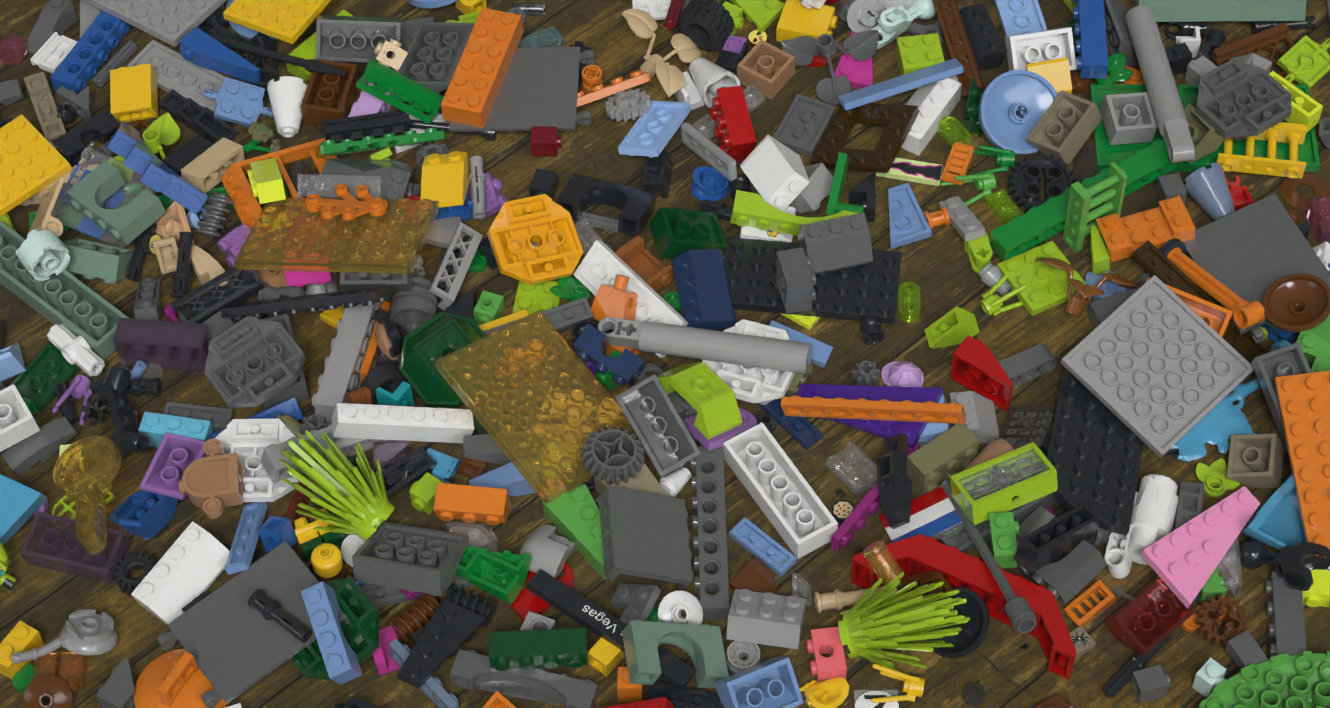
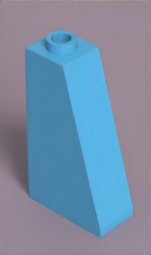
(16, 506)

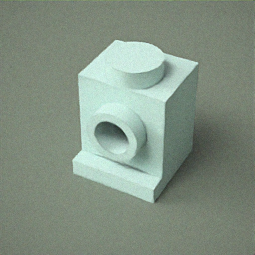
(1208, 677)

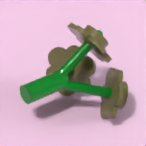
(261, 133)

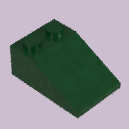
(685, 230)

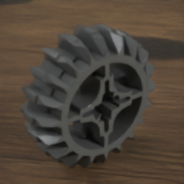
(619, 465)

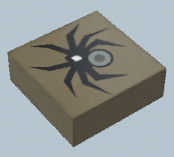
(1081, 641)

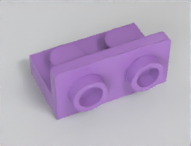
(493, 195)

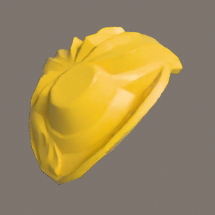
(826, 693)

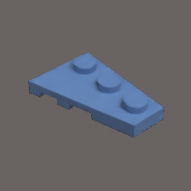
(905, 217)

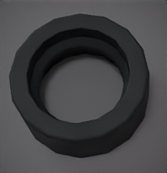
(383, 374)

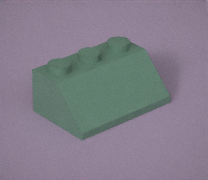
(98, 260)

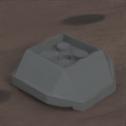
(1242, 100)
(247, 346)

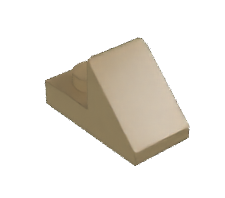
(166, 253)

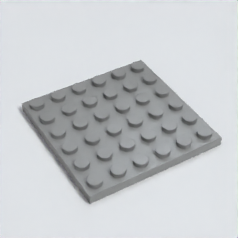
(1157, 366)

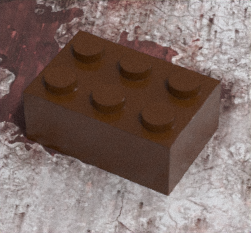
(330, 95)

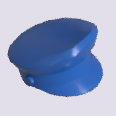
(709, 184)

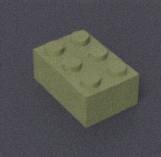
(941, 458)

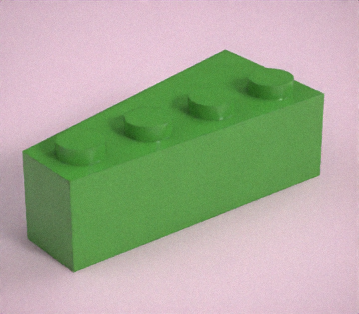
(579, 521)

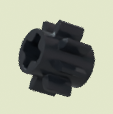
(93, 416)

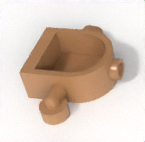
(214, 480)

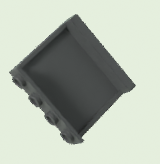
(645, 536)

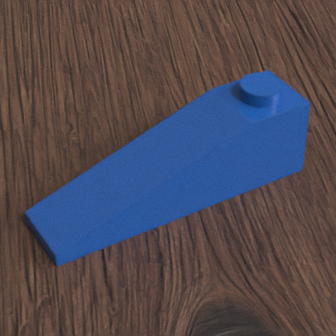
(213, 55)

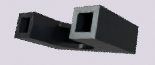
(634, 203)

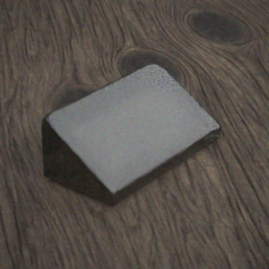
(1085, 163)

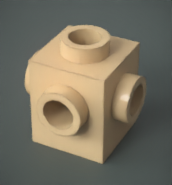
(397, 57)

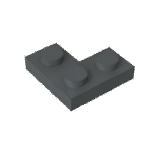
(636, 600)

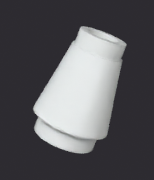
(675, 481)

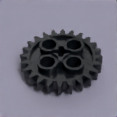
(1022, 184)

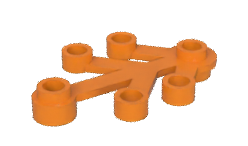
(347, 206)

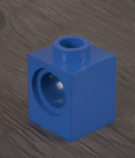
(276, 531)

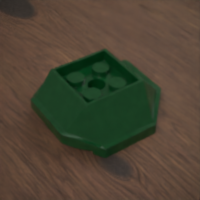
(428, 343)
(359, 629)

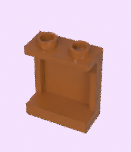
(645, 264)

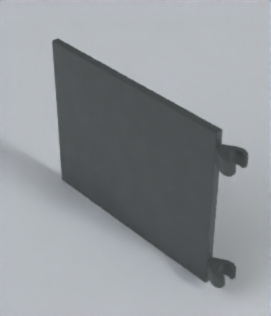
(538, 92)
(1254, 251)
(235, 641)

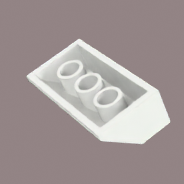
(933, 102)
(182, 573)

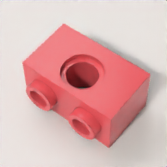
(829, 642)

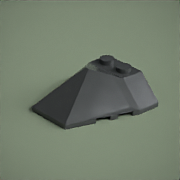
(395, 173)

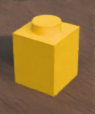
(604, 656)

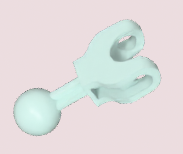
(897, 19)

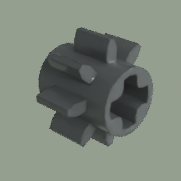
(866, 373)
(313, 422)

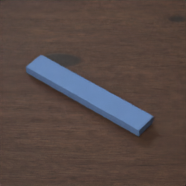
(900, 84)

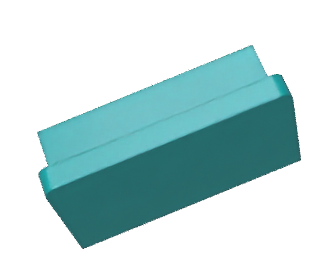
(401, 396)

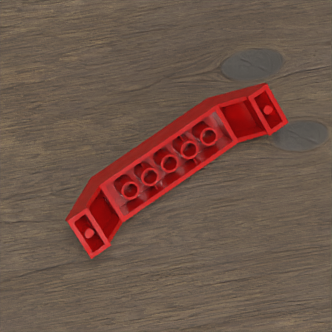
(970, 572)

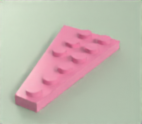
(1196, 548)

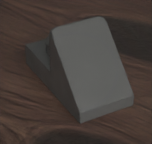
(81, 103)

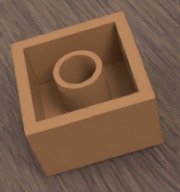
(766, 69)

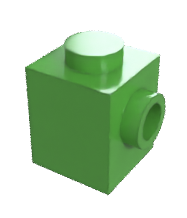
(488, 308)

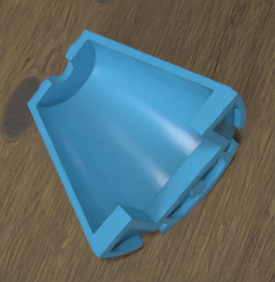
(1278, 519)

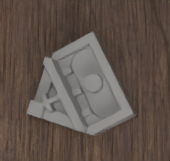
(443, 231)

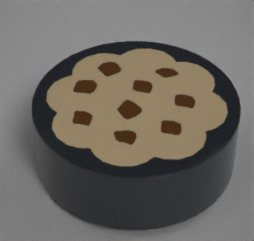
(841, 510)

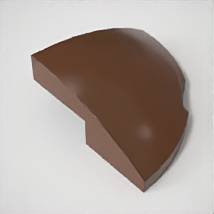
(755, 577)

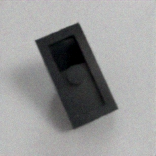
(864, 195)

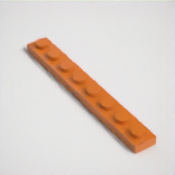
(874, 410)

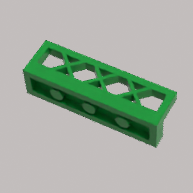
(402, 91)

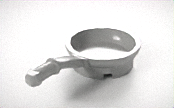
(82, 634)

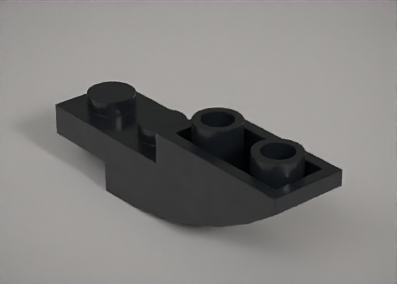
(893, 486)

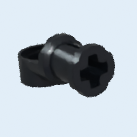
(1187, 28)
(1214, 41)

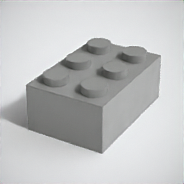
(766, 618)

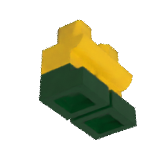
(310, 538)

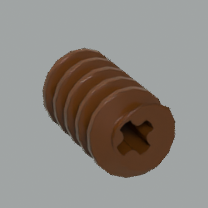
(414, 616)

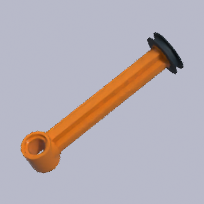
(1244, 312)

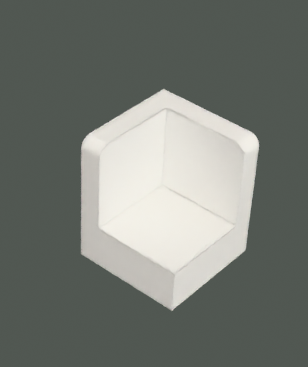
(1193, 42)

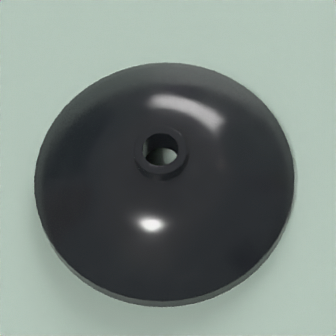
(974, 630)

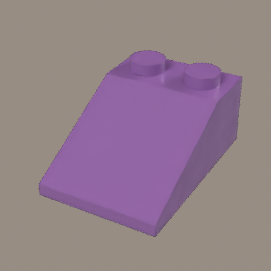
(169, 464)

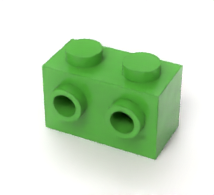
(1002, 538)

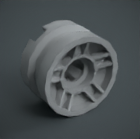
(738, 650)

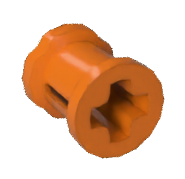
(937, 218)

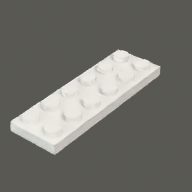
(601, 268)

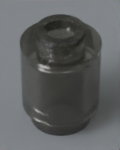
(296, 168)

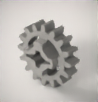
(628, 105)

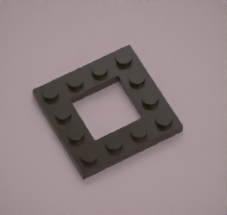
(898, 121)

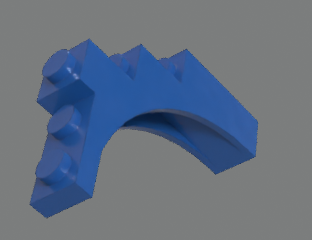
(153, 172)

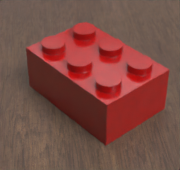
(732, 123)

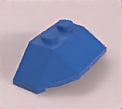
(144, 513)

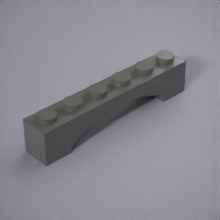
(474, 670)

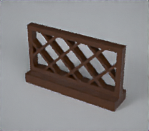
(1253, 44)

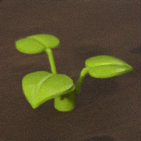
(161, 132)

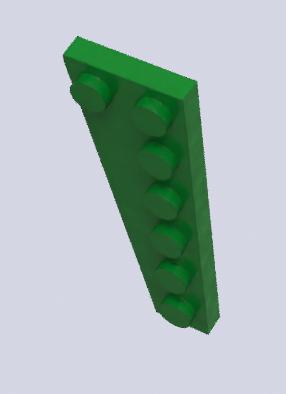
(329, 148)

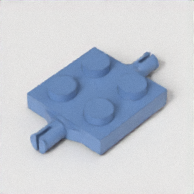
(238, 102)

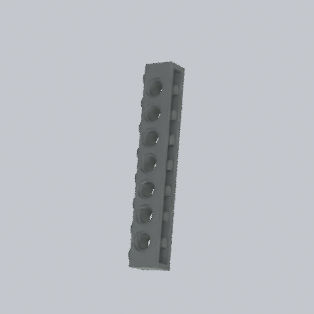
(717, 605)

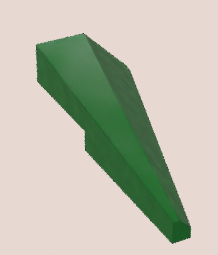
(495, 572)

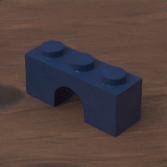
(623, 369)

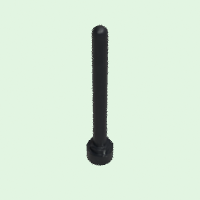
(489, 135)

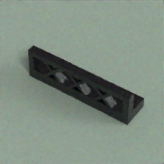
(366, 125)
(219, 297)

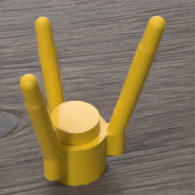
(911, 685)

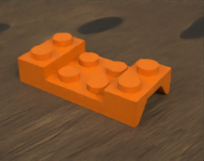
(1157, 225)

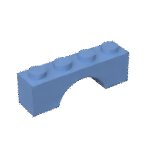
(335, 650)

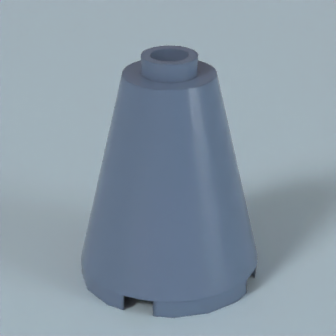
(1210, 191)

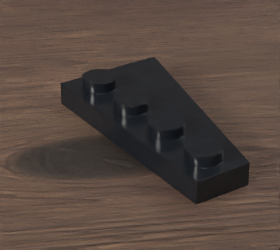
(440, 640)

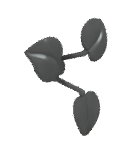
(859, 45)

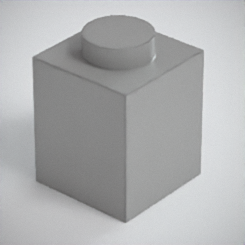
(1198, 68)

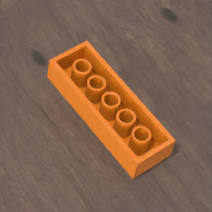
(482, 67)

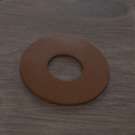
(1290, 184)

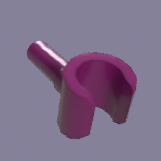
(170, 313)

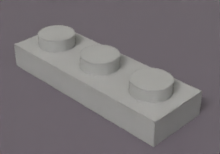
(963, 219)

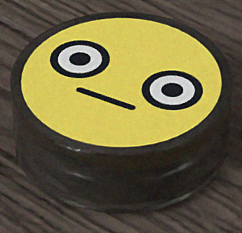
(148, 243)

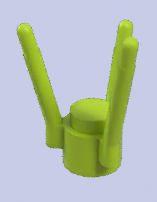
(992, 303)

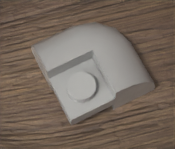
(547, 550)

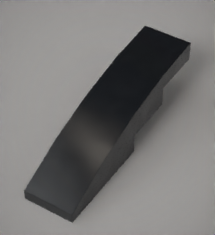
(196, 117)

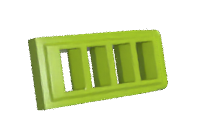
(1099, 256)

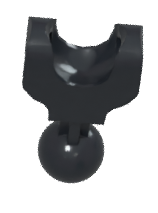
(1291, 563)

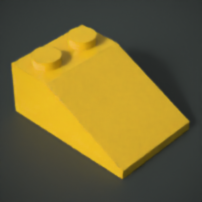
(445, 178)

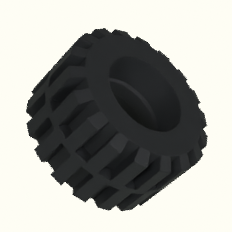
(706, 24)

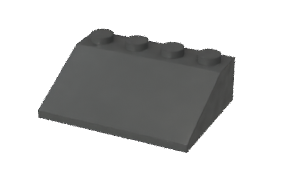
(435, 53)
(409, 558)

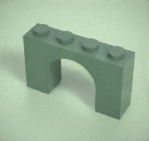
(121, 223)
(700, 642)

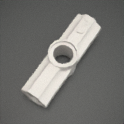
(75, 350)

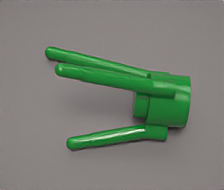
(1003, 157)

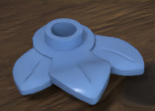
(1108, 287)

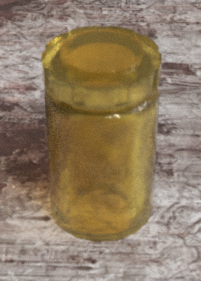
(882, 561)

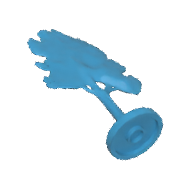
(1221, 422)

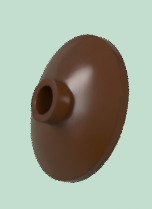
(50, 686)

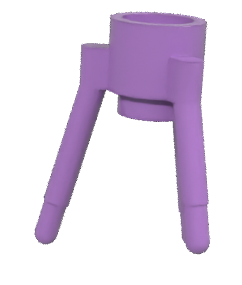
(78, 388)

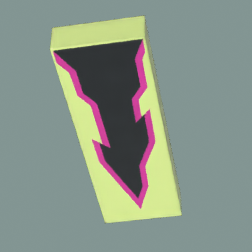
(914, 171)

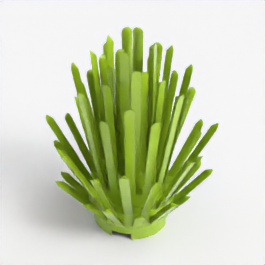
(354, 501)
(886, 619)

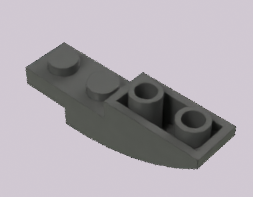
(1189, 502)

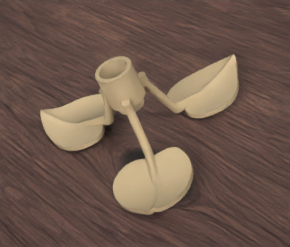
(668, 75)

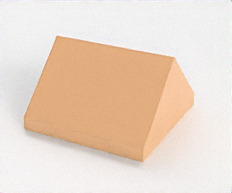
(173, 223)

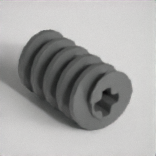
(214, 215)

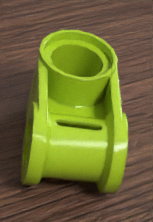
(979, 252)

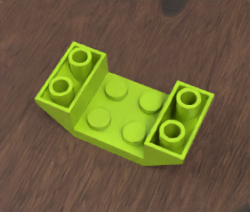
(707, 395)

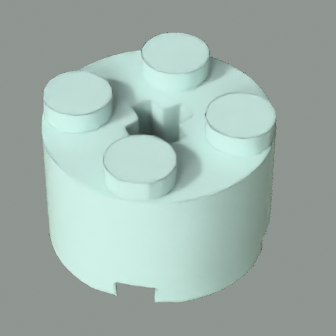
(43, 254)

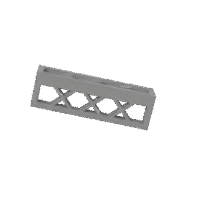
(460, 265)

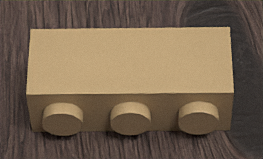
(208, 167)

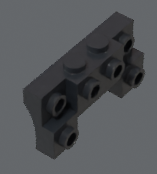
(215, 26)

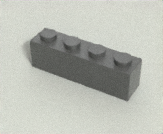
(1286, 617)

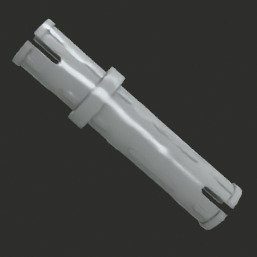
(476, 169)

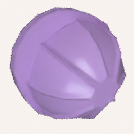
(902, 373)

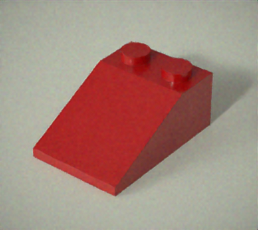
(980, 372)

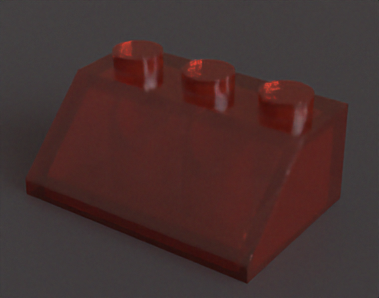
(1149, 618)

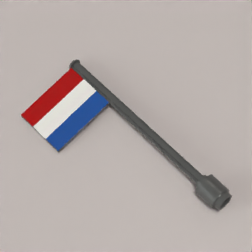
(939, 514)

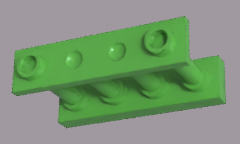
(1081, 202)

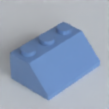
(761, 686)

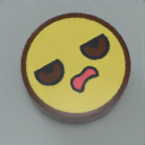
(755, 36)

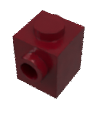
(545, 141)

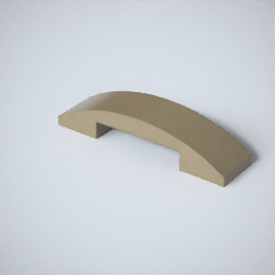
(44, 106)

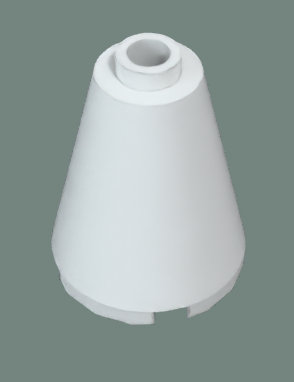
(710, 77)
(286, 102)

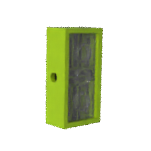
(1004, 483)

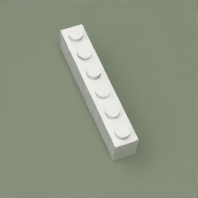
(401, 423)

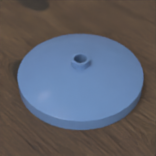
(1012, 93)

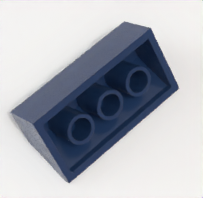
(704, 289)

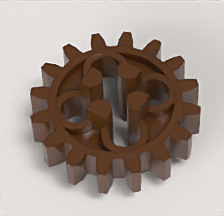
(1209, 626)

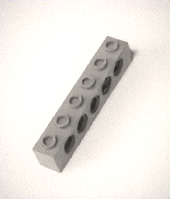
(272, 453)

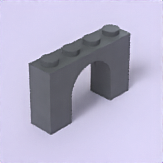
(1069, 574)

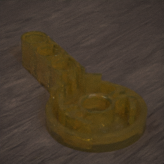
(88, 486)

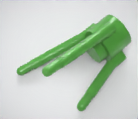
(982, 182)

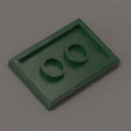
(42, 374)

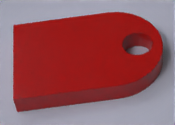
(528, 601)

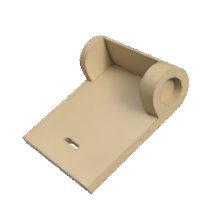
(43, 218)

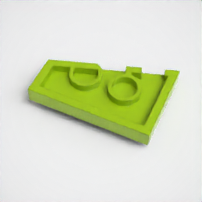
(760, 12)

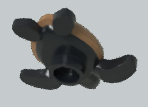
(389, 335)

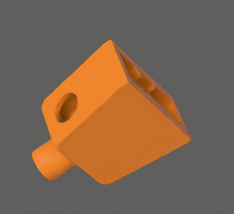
(615, 300)

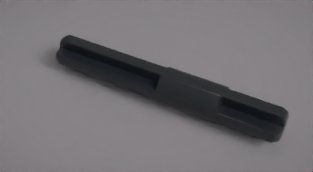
(1124, 675)

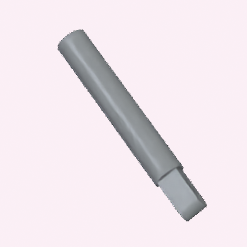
(1160, 83)
(709, 344)

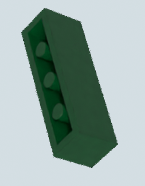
(538, 649)

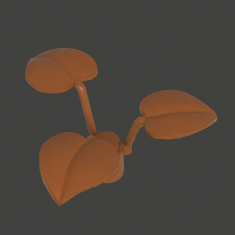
(1084, 292)

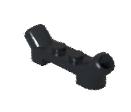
(115, 394)

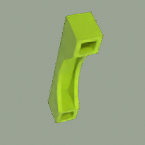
(753, 211)

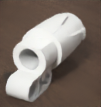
(1150, 521)

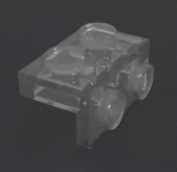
(853, 468)

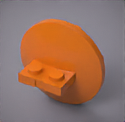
(173, 683)

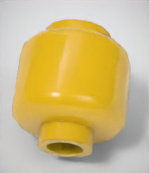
(327, 560)

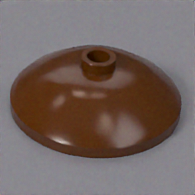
(1294, 294)

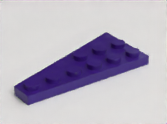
(879, 428)

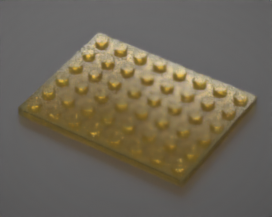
(300, 240)
(534, 401)

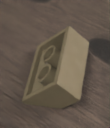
(1065, 127)

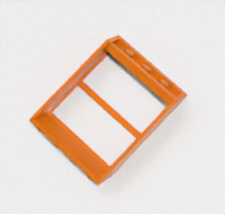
(240, 189)

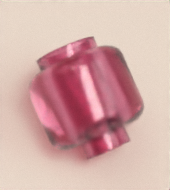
(12, 49)

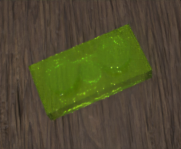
(1002, 206)

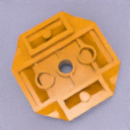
(536, 221)

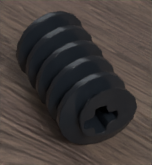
(475, 604)

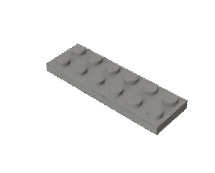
(179, 74)

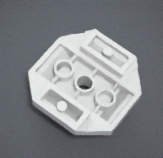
(749, 382)
(249, 439)

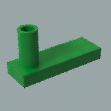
(834, 203)

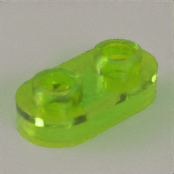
(956, 133)
(909, 299)

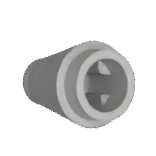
(991, 275)

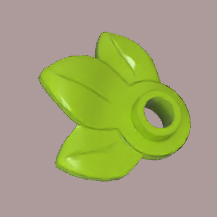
(1215, 476)

